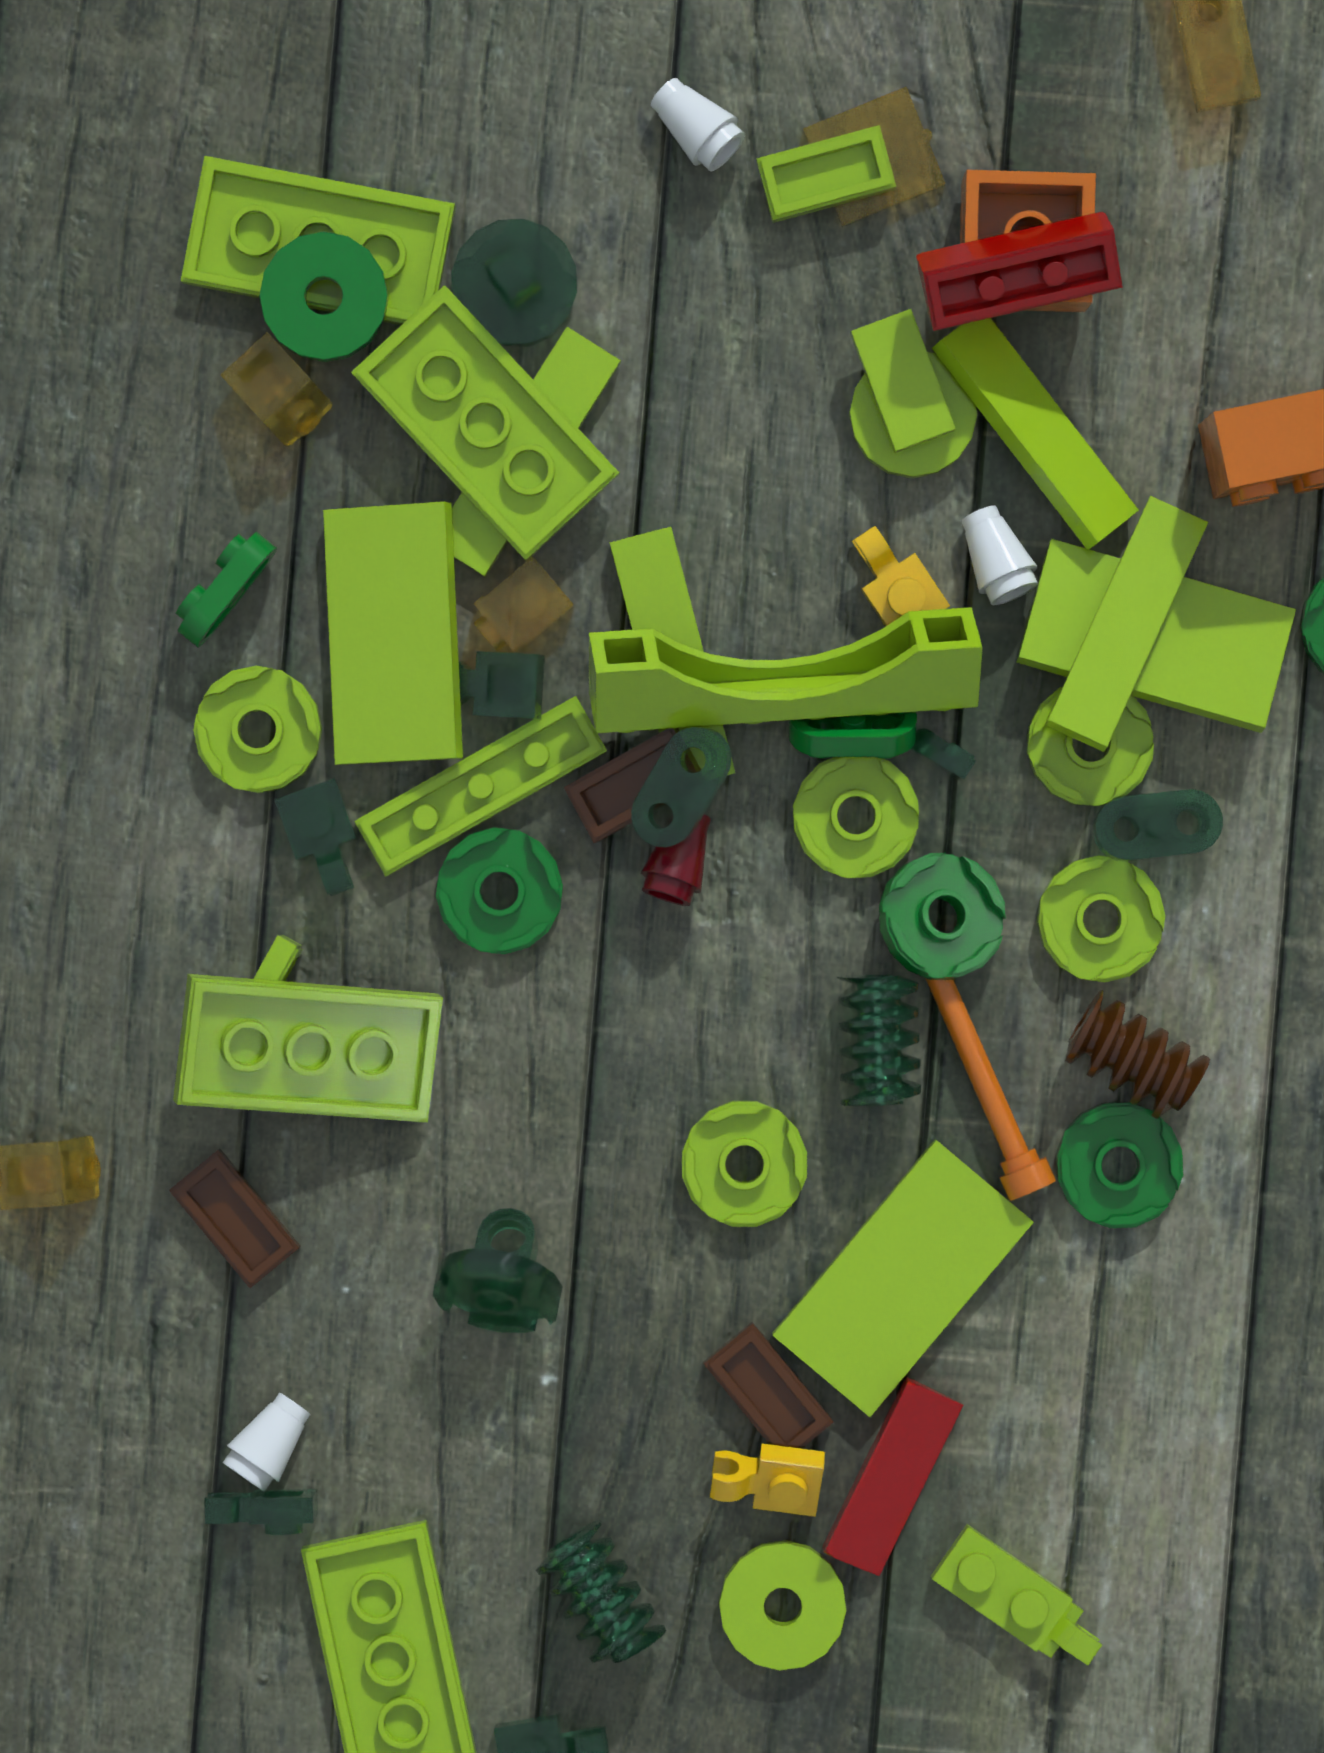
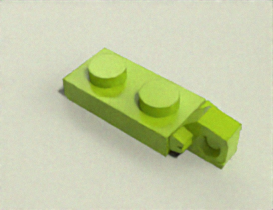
(1014, 1596)

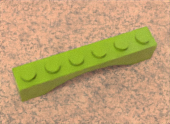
(908, 666)

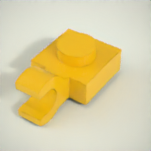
(897, 585)
(780, 1478)

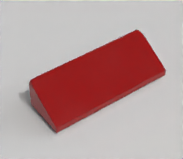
(1019, 270)
(892, 1477)

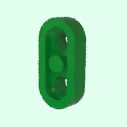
(241, 566)
(855, 735)

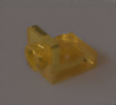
(277, 390)
(521, 608)
(48, 1173)

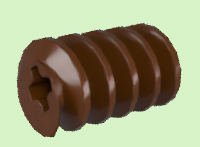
(1135, 1057)

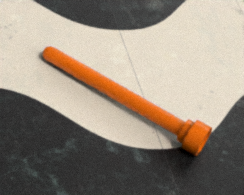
(1022, 1167)

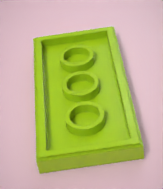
(255, 210)
(485, 423)
(393, 633)
(1211, 657)
(307, 1048)
(902, 1278)
(388, 1642)

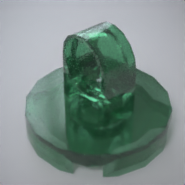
(516, 281)
(499, 1287)

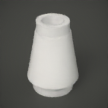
(699, 126)
(997, 556)
(267, 1442)

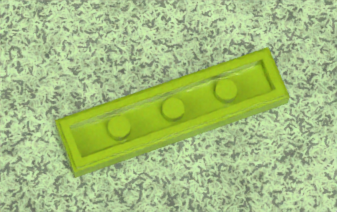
(574, 380)
(1035, 430)
(659, 595)
(1126, 624)
(480, 786)

